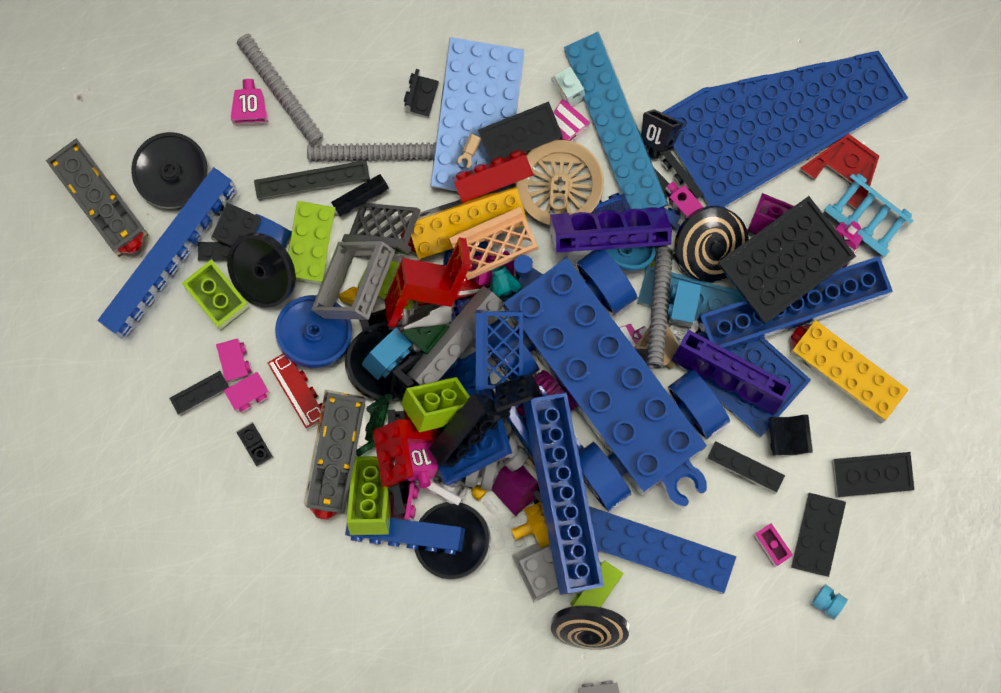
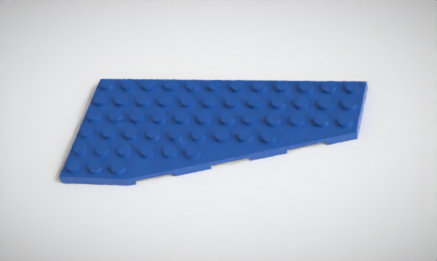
(767, 124)

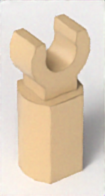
(469, 149)

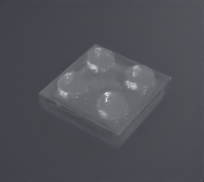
(501, 535)

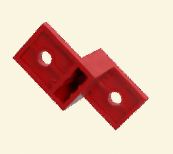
(427, 282)
(392, 445)

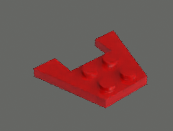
(846, 158)

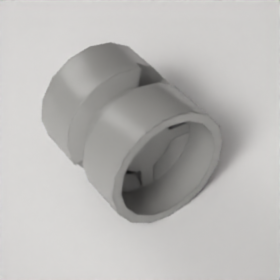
(517, 457)

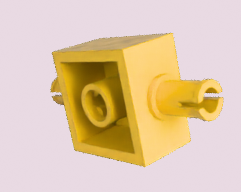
(535, 525)

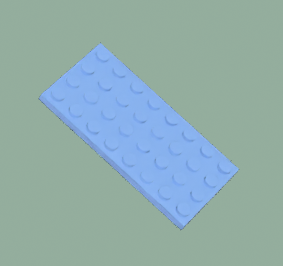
(477, 91)

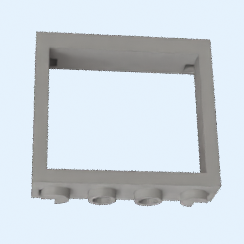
(380, 260)

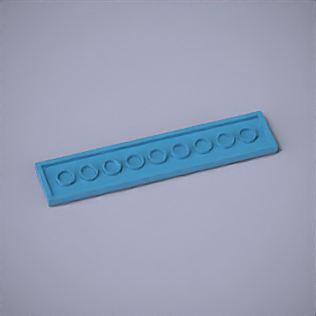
(615, 123)

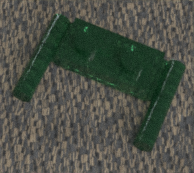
(378, 414)

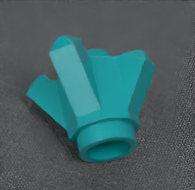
(503, 282)

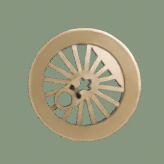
(561, 153)

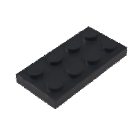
(521, 132)
(873, 474)
(818, 534)

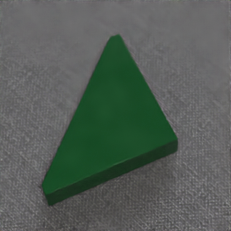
(425, 337)

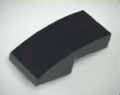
(254, 444)

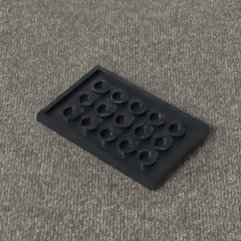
(786, 260)

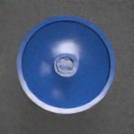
(309, 337)

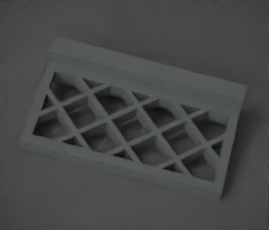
(398, 244)

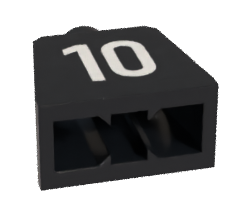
(659, 132)

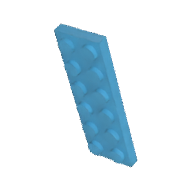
(711, 295)

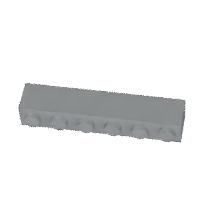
(455, 339)

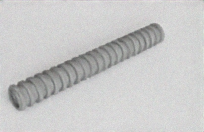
(278, 87)
(371, 151)
(659, 308)

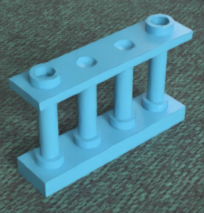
(867, 232)

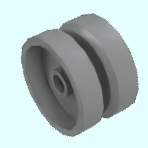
(488, 476)

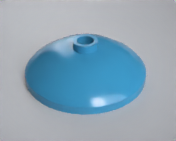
(632, 258)

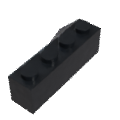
(466, 429)

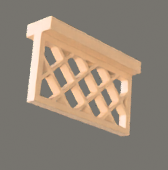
(488, 232)

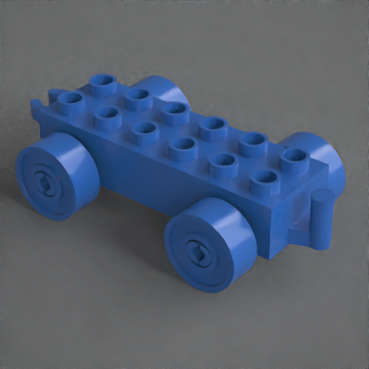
(609, 380)

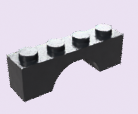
(746, 467)

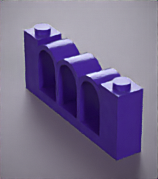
(610, 229)
(731, 372)

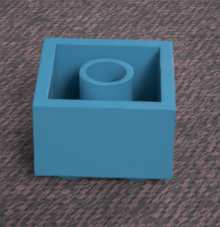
(684, 305)
(387, 354)

